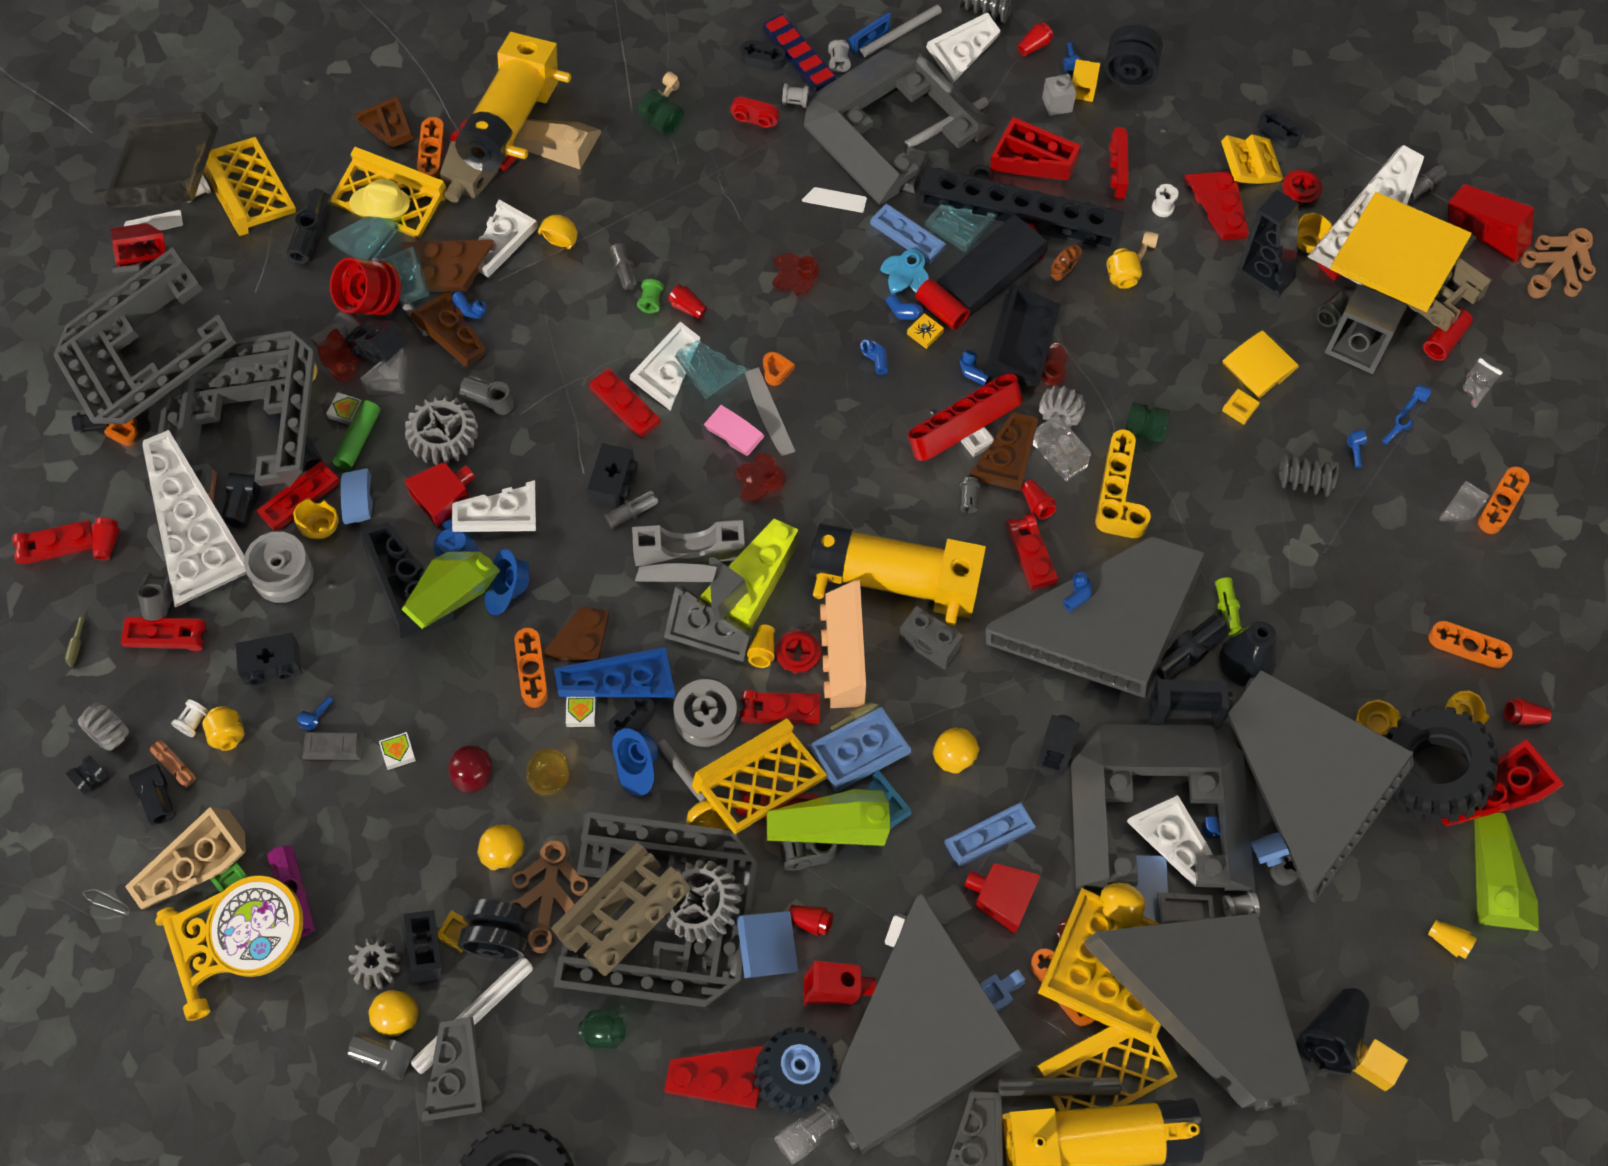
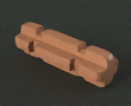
(173, 763)

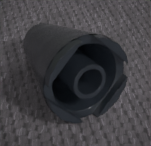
(1249, 653)
(1337, 1033)

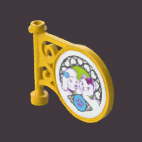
(247, 933)

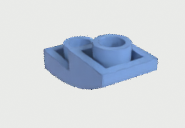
(355, 496)
(1270, 849)

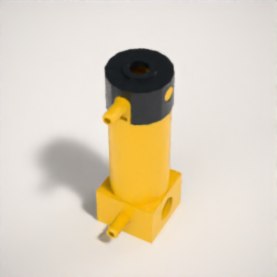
(525, 75)
(899, 567)
(1106, 1136)

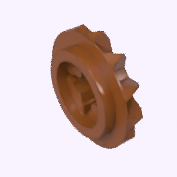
(1065, 262)

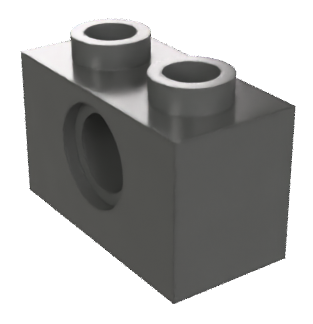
(930, 637)

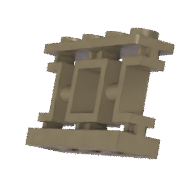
(1471, 287)
(609, 896)

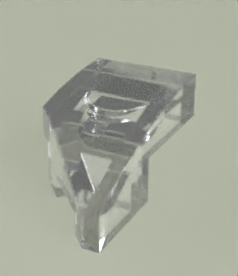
(1480, 380)
(1465, 504)

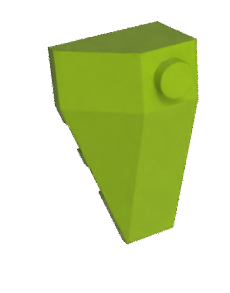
(449, 584)
(840, 818)
(1502, 880)

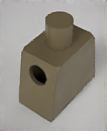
(461, 177)

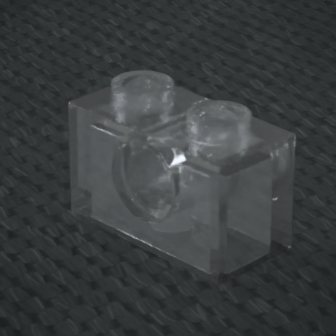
(1061, 448)

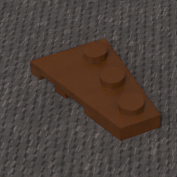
(447, 327)
(1008, 455)

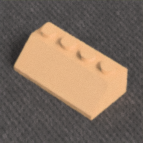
(844, 647)

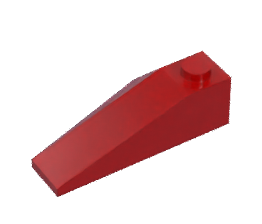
(1520, 781)

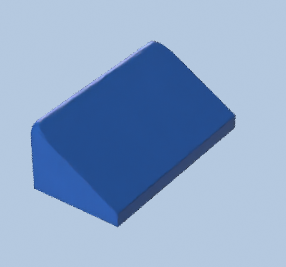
(869, 33)

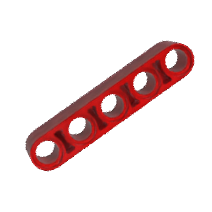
(965, 417)

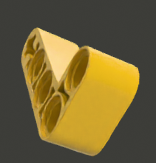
(1118, 481)

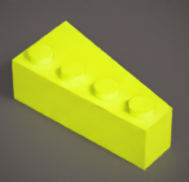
(761, 568)

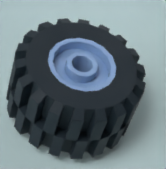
(795, 1070)

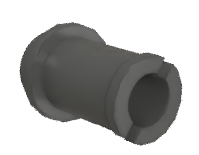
(969, 494)

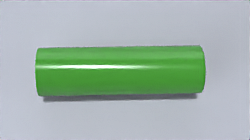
(356, 435)

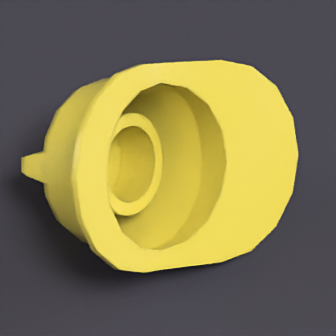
(380, 199)

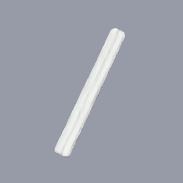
(479, 1007)

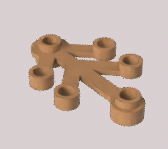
(1578, 242)
(548, 890)

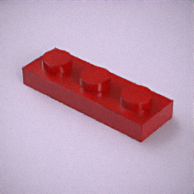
(624, 403)
(311, 485)

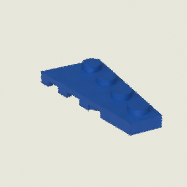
(619, 676)

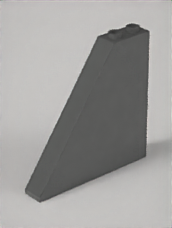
(1121, 628)
(1316, 773)
(1216, 997)
(919, 1038)

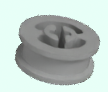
(703, 695)

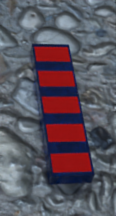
(799, 52)

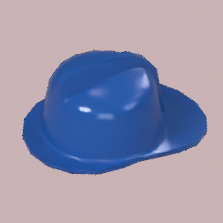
(508, 583)
(634, 759)

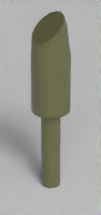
(74, 644)
(857, 713)

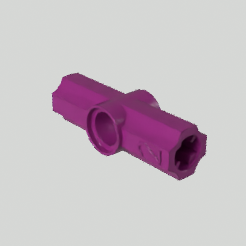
(286, 870)

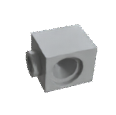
(1059, 95)

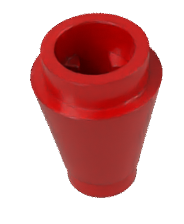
(1036, 39)
(686, 301)
(1038, 500)
(104, 537)
(1526, 713)
(812, 919)

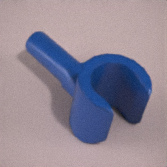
(1069, 62)
(1421, 393)
(1397, 428)
(1354, 441)
(310, 720)
(1211, 827)

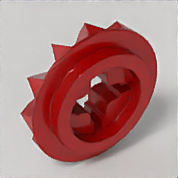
(1310, 182)
(789, 643)

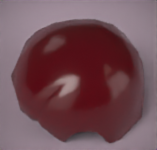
(470, 768)

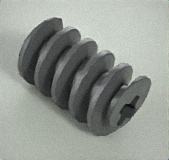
(996, 7)
(1308, 475)

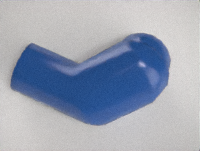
(904, 311)
(970, 369)

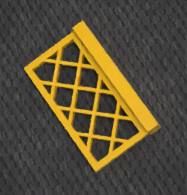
(403, 176)
(229, 196)
(741, 759)
(1097, 1044)

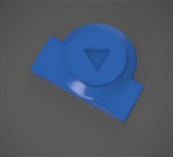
(453, 541)

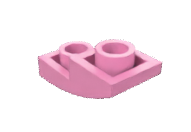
(734, 430)

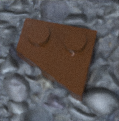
(387, 122)
(581, 637)

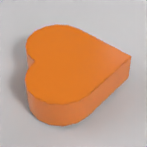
(776, 368)
(124, 433)

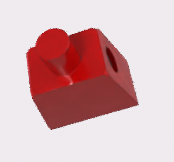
(135, 243)
(437, 490)
(1003, 893)
(835, 984)

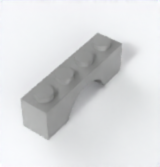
(658, 546)

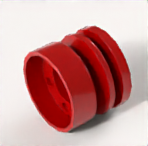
(365, 286)

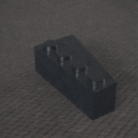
(1272, 245)
(396, 575)

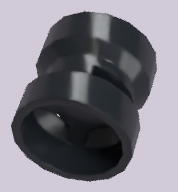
(81, 779)

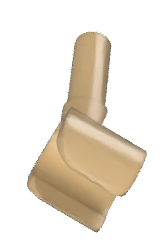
(671, 82)
(1149, 240)

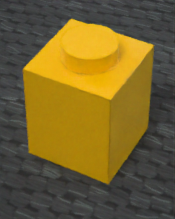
(1085, 79)
(1380, 1064)

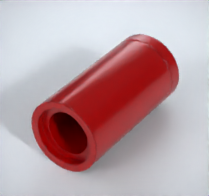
(942, 304)
(1442, 342)

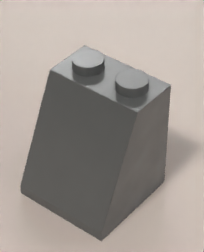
(1365, 328)

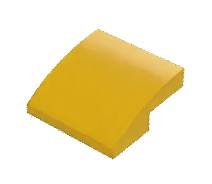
(1252, 159)
(1260, 364)

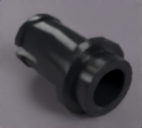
(83, 423)

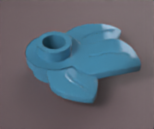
(904, 274)

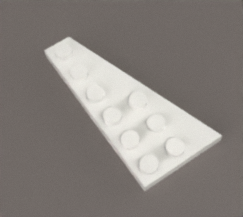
(1392, 180)
(193, 535)

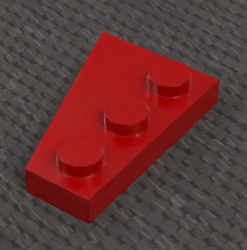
(1221, 201)
(716, 1077)

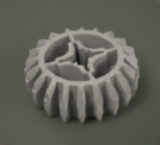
(431, 441)
(720, 888)

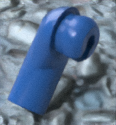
(472, 310)
(877, 354)
(1081, 591)

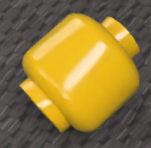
(1124, 268)
(223, 728)

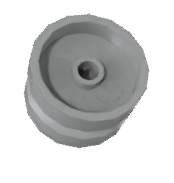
(278, 567)

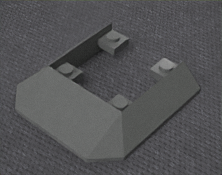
(837, 117)
(93, 342)
(255, 368)
(1103, 773)
(678, 973)

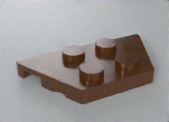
(451, 263)

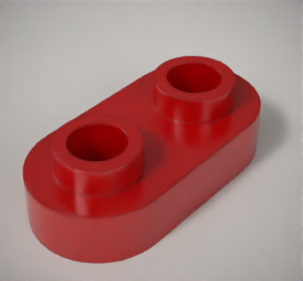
(754, 112)

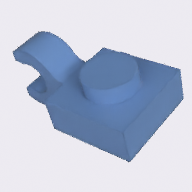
(999, 990)

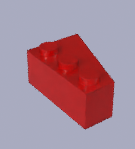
(1034, 152)
(1493, 220)

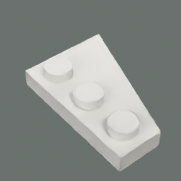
(963, 45)
(508, 230)
(660, 371)
(500, 512)
(1172, 834)

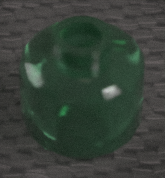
(602, 1030)

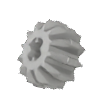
(1063, 403)
(103, 726)
(367, 973)

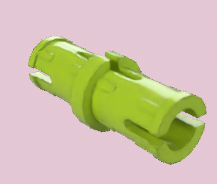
(1228, 605)

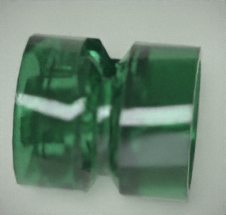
(660, 112)
(1147, 422)

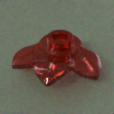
(793, 274)
(338, 353)
(1054, 364)
(757, 476)

